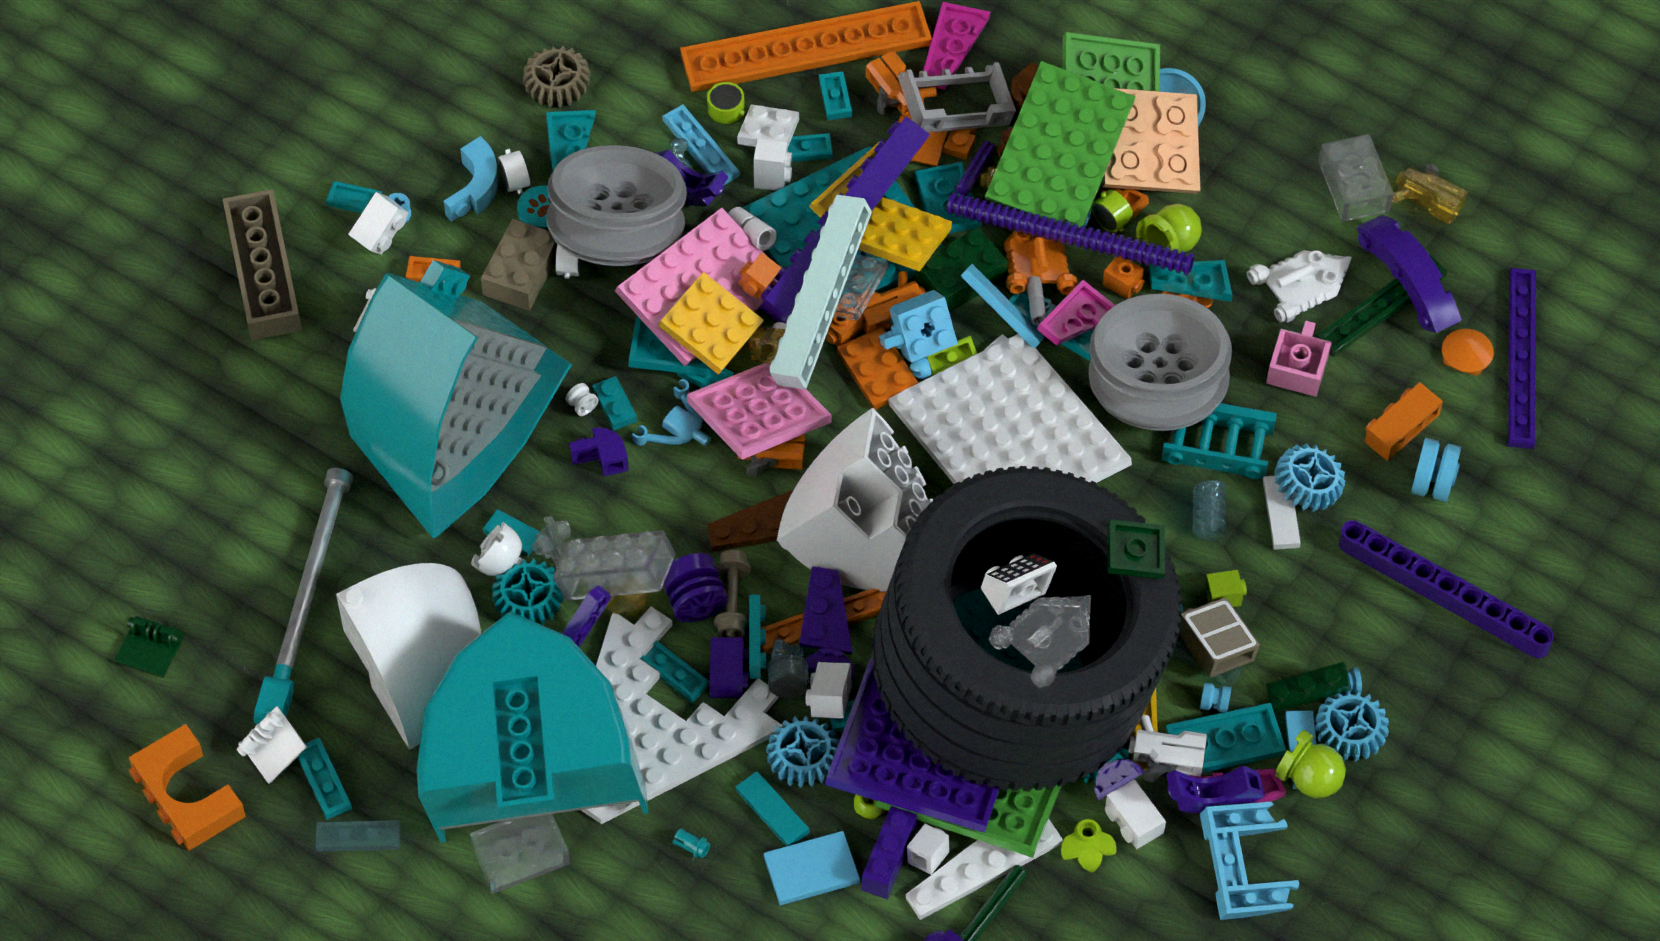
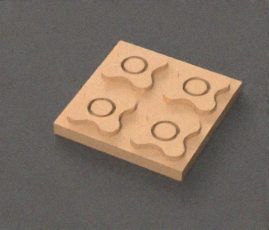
(1157, 145)

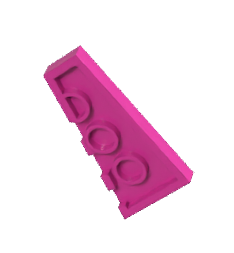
(953, 38)

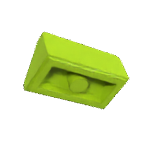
(951, 356)

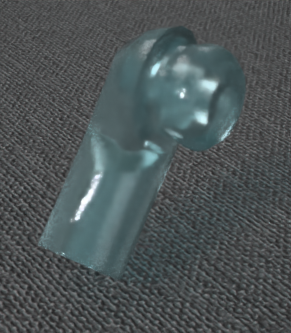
(678, 147)

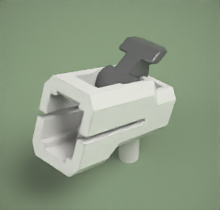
(1167, 751)

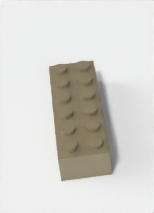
(262, 264)

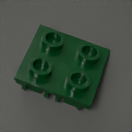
(149, 646)

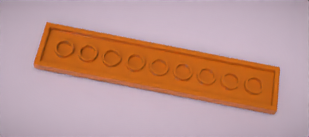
(806, 46)

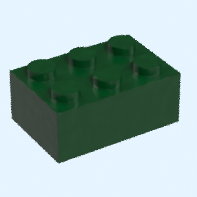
(947, 265)

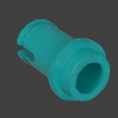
(691, 843)

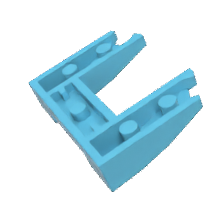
(1235, 896)

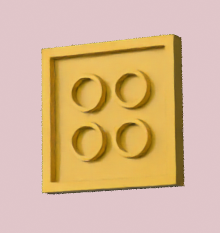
(903, 234)
(710, 323)

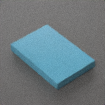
(811, 868)

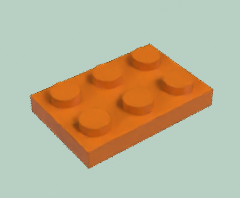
(876, 370)

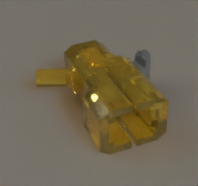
(1431, 191)

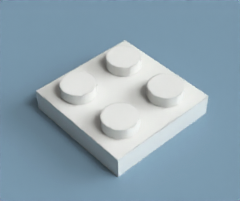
(767, 124)

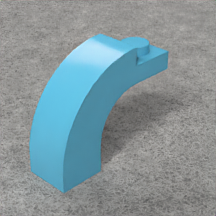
(480, 192)

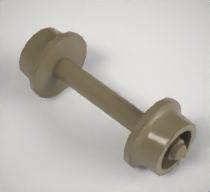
(732, 566)

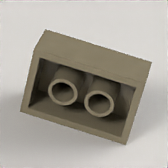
(520, 265)

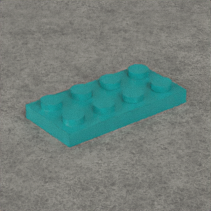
(1236, 736)

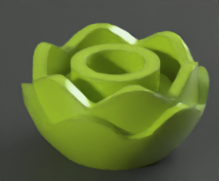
(867, 809)

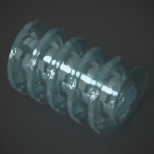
(1209, 510)

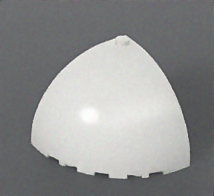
(855, 505)
(407, 633)

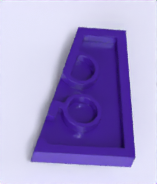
(824, 613)

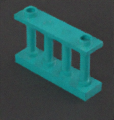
(1236, 419)

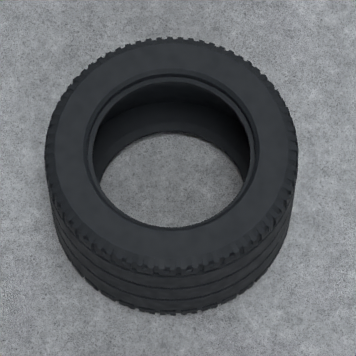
(986, 714)

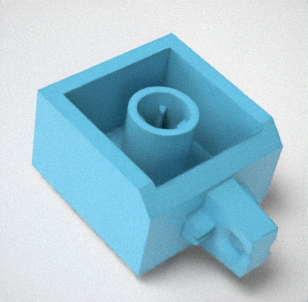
(920, 327)

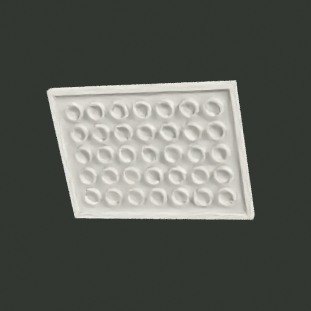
(1006, 413)

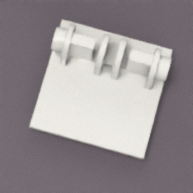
(272, 745)

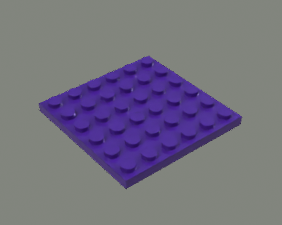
(886, 767)

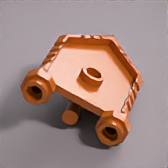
(1037, 257)

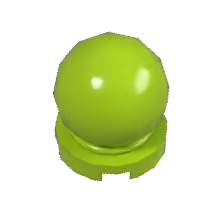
(1171, 227)
(1314, 768)

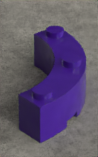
(1413, 269)

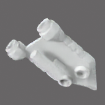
(1301, 281)

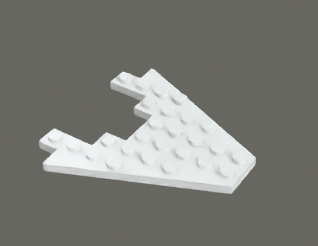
(664, 743)

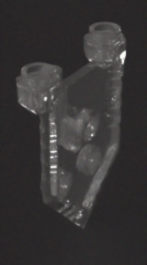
(1047, 634)

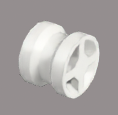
(581, 399)

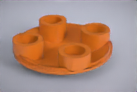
(1467, 351)

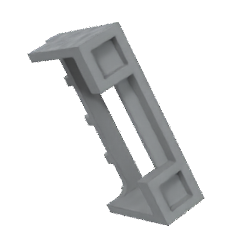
(937, 120)

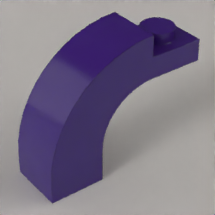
(700, 187)
(1233, 788)

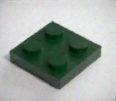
(1136, 549)

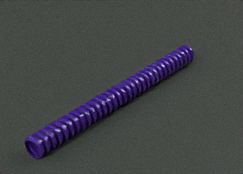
(1070, 233)

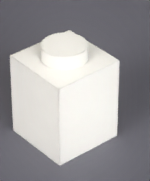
(928, 848)

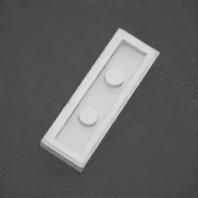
(1281, 516)

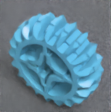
(1309, 477)
(1344, 712)
(783, 759)

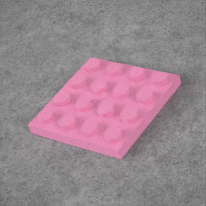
(756, 412)

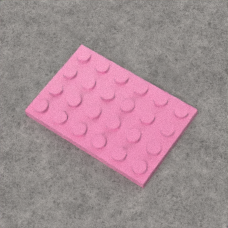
(712, 247)

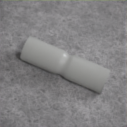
(1036, 303)

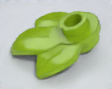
(1088, 849)

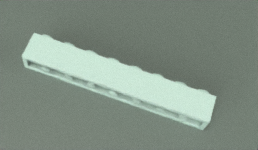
(820, 292)

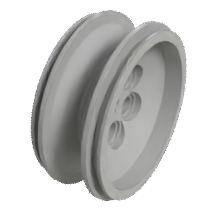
(616, 205)
(1159, 362)

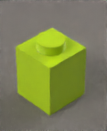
(1226, 585)

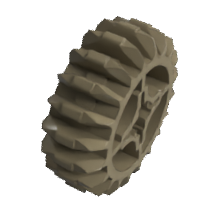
(556, 76)

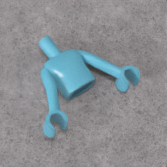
(680, 423)

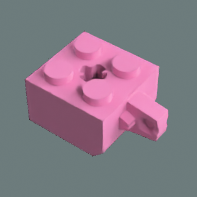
(1299, 361)

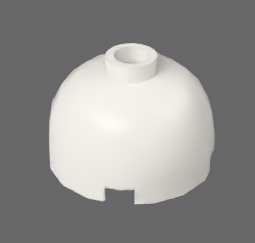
(498, 551)

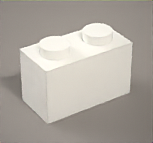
(772, 165)
(379, 223)
(829, 690)
(1134, 814)

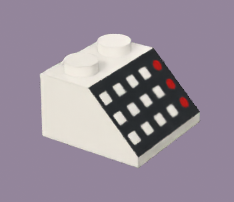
(1018, 581)

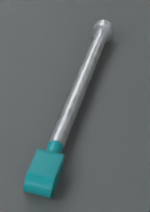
(279, 689)

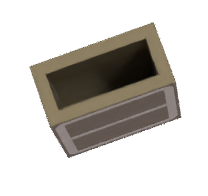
(1217, 637)

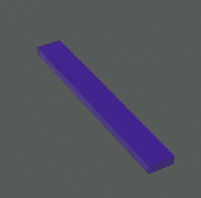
(1521, 358)

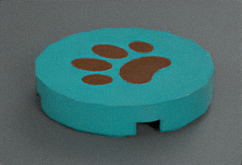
(533, 207)

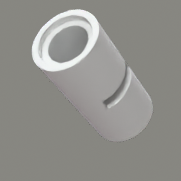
(757, 231)

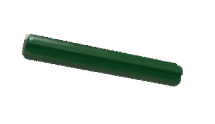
(994, 904)

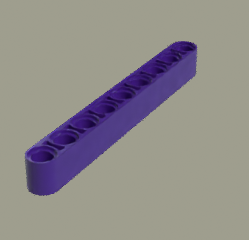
(1451, 600)

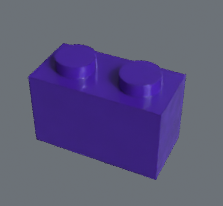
(726, 667)

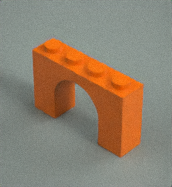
(190, 821)

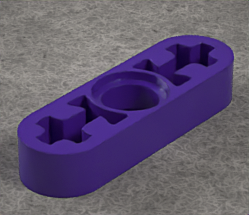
(587, 615)

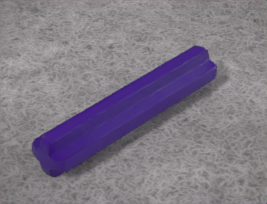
(975, 168)

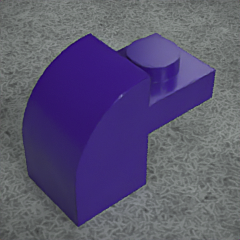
(605, 447)

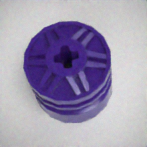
(695, 588)

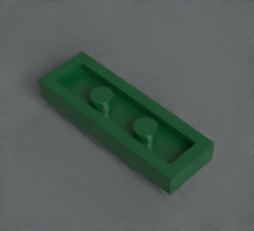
(1308, 686)

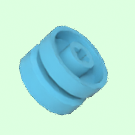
(1436, 470)

